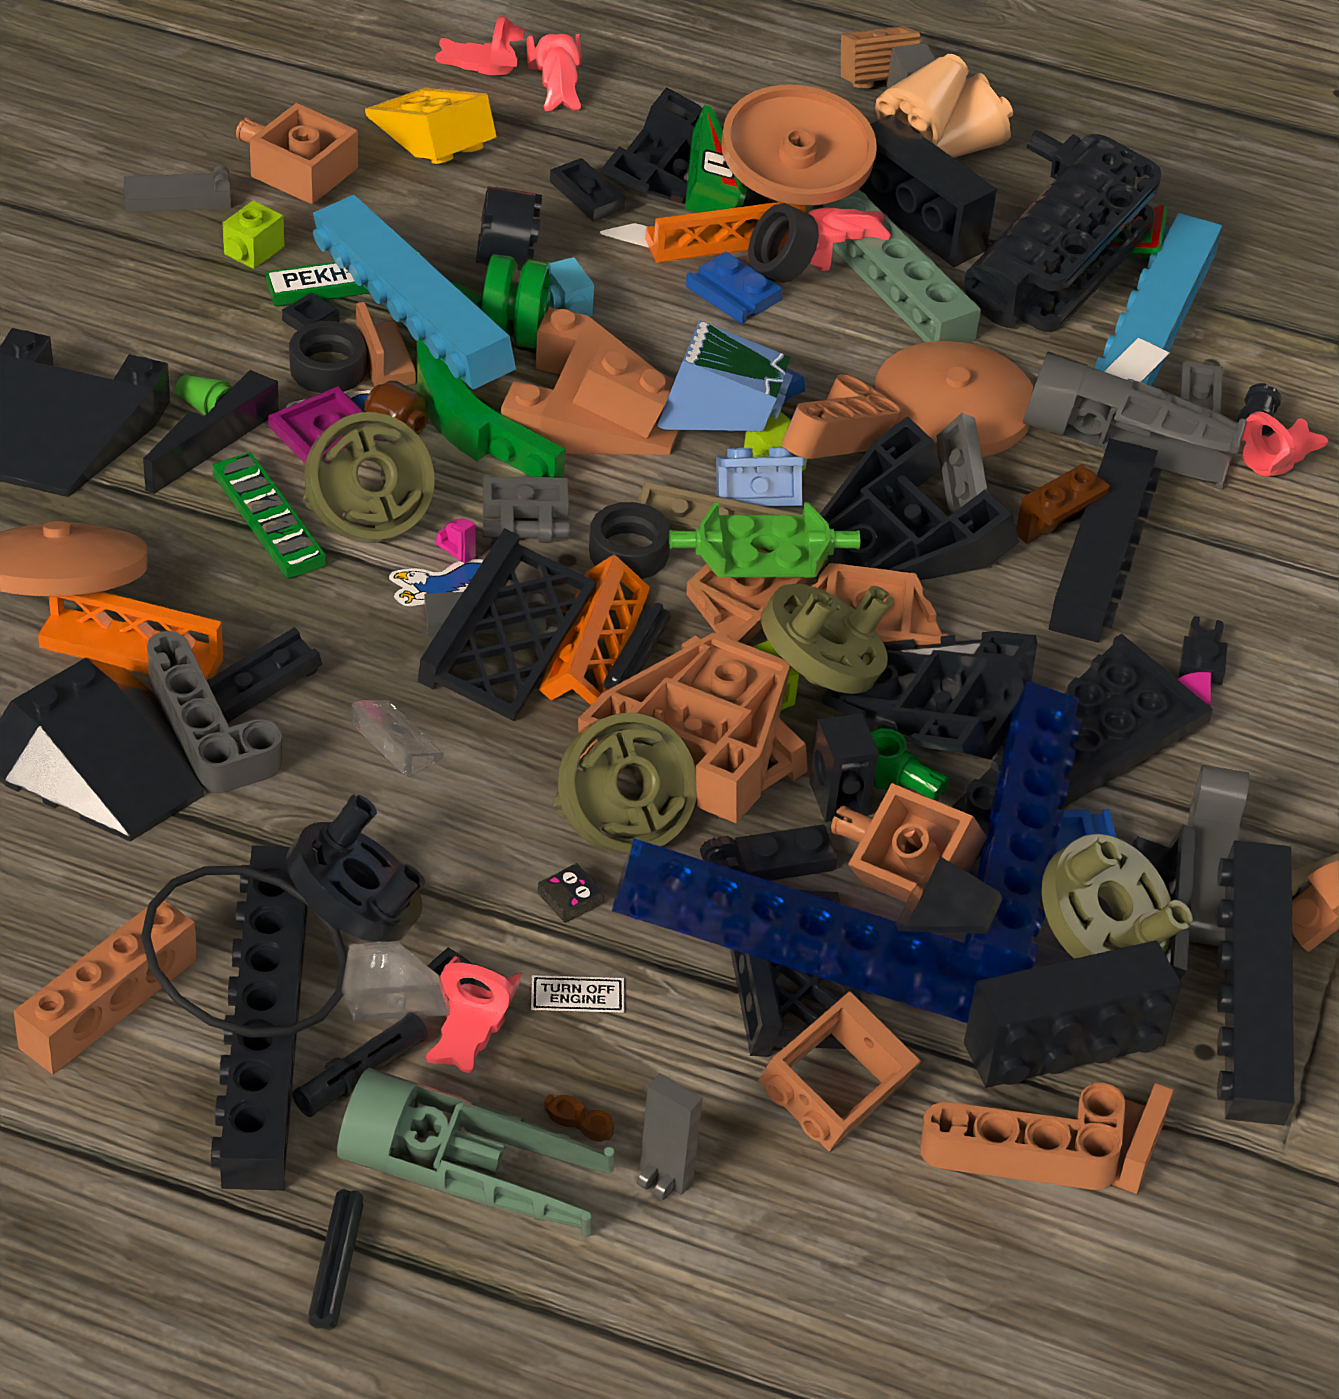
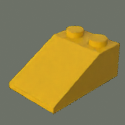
(436, 122)

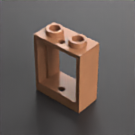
(866, 1040)

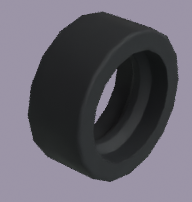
(797, 250)
(328, 337)
(635, 519)

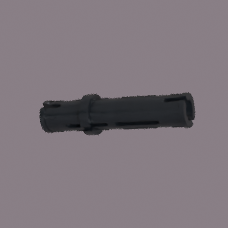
(318, 1093)

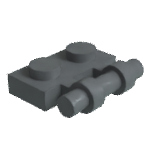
(526, 498)

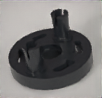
(357, 879)

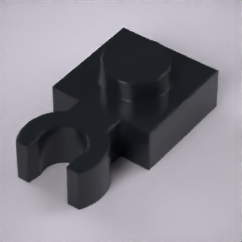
(1204, 651)

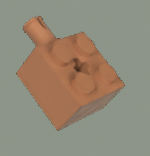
(301, 152)
(907, 840)

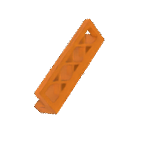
(706, 232)
(124, 643)
(580, 646)

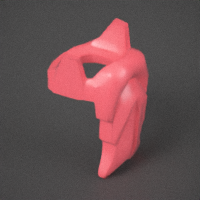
(488, 59)
(557, 59)
(842, 224)
(1280, 450)
(473, 1013)

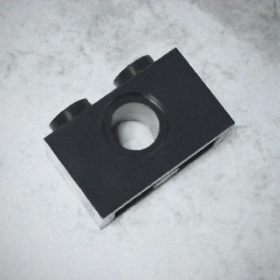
(843, 765)

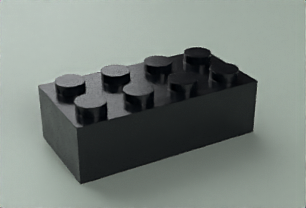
(929, 193)
(1071, 1013)

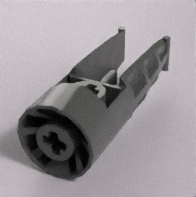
(1101, 406)

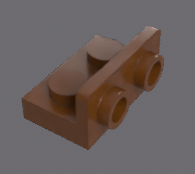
(1058, 502)

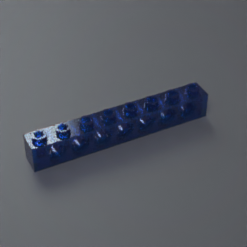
(1022, 829)
(794, 929)

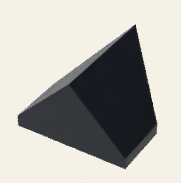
(949, 902)

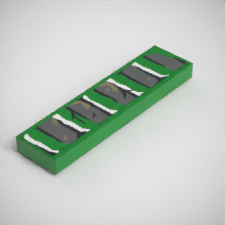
(269, 515)

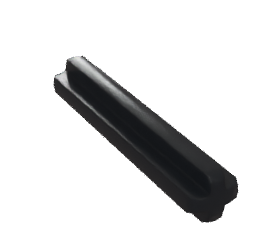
(638, 645)
(336, 1259)

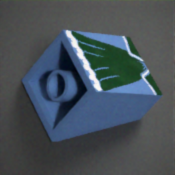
(726, 384)

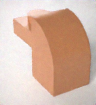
(1317, 908)

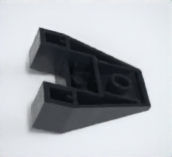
(68, 423)
(902, 525)

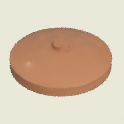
(798, 144)
(949, 378)
(69, 559)

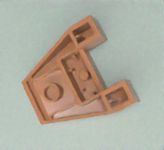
(566, 348)
(722, 706)

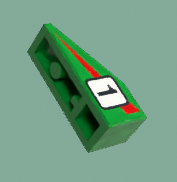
(710, 180)

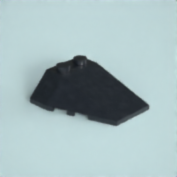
(659, 156)
(947, 693)
(98, 748)

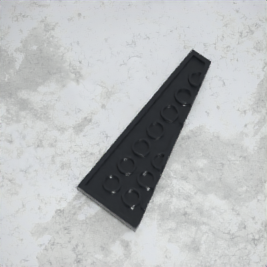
(1126, 714)

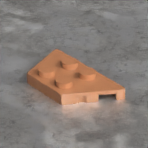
(735, 603)
(911, 613)

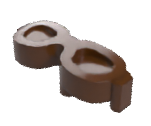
(571, 1113)

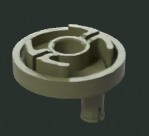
(336, 486)
(827, 636)
(594, 795)
(1125, 880)

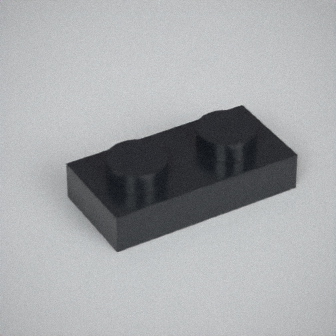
(587, 189)

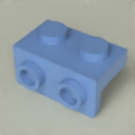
(760, 478)

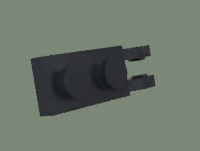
(774, 853)

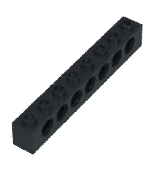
(264, 995)

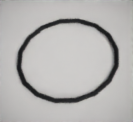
(198, 1012)

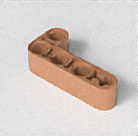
(842, 423)
(1030, 1145)

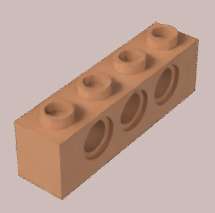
(102, 988)

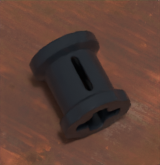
(1261, 399)

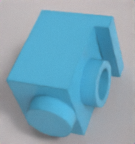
(571, 287)

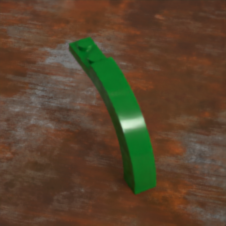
(475, 426)

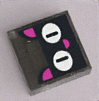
(571, 893)

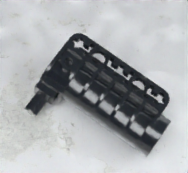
(1066, 232)

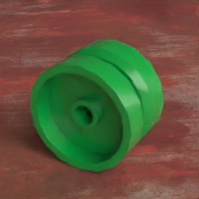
(518, 302)

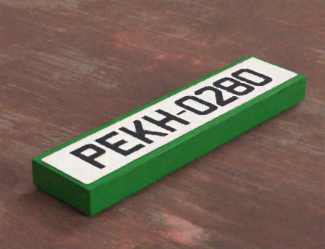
(322, 280)

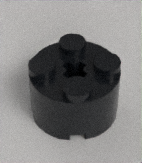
(509, 225)

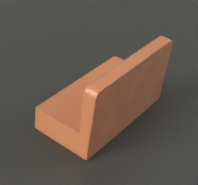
(385, 350)
(1140, 1137)

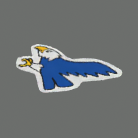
(420, 581)

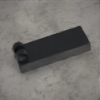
(263, 673)

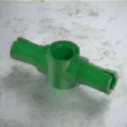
(902, 768)

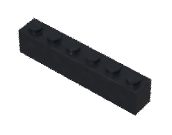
(1104, 542)
(1257, 983)

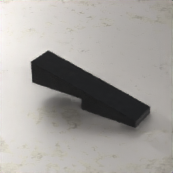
(201, 437)

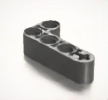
(219, 754)
(1216, 816)

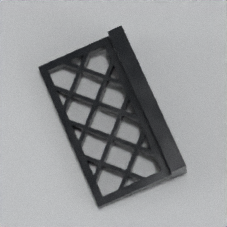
(470, 614)
(762, 998)

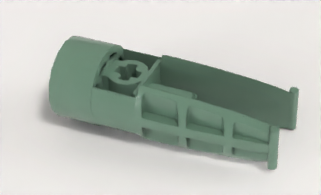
(386, 1122)

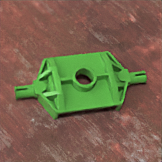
(796, 542)

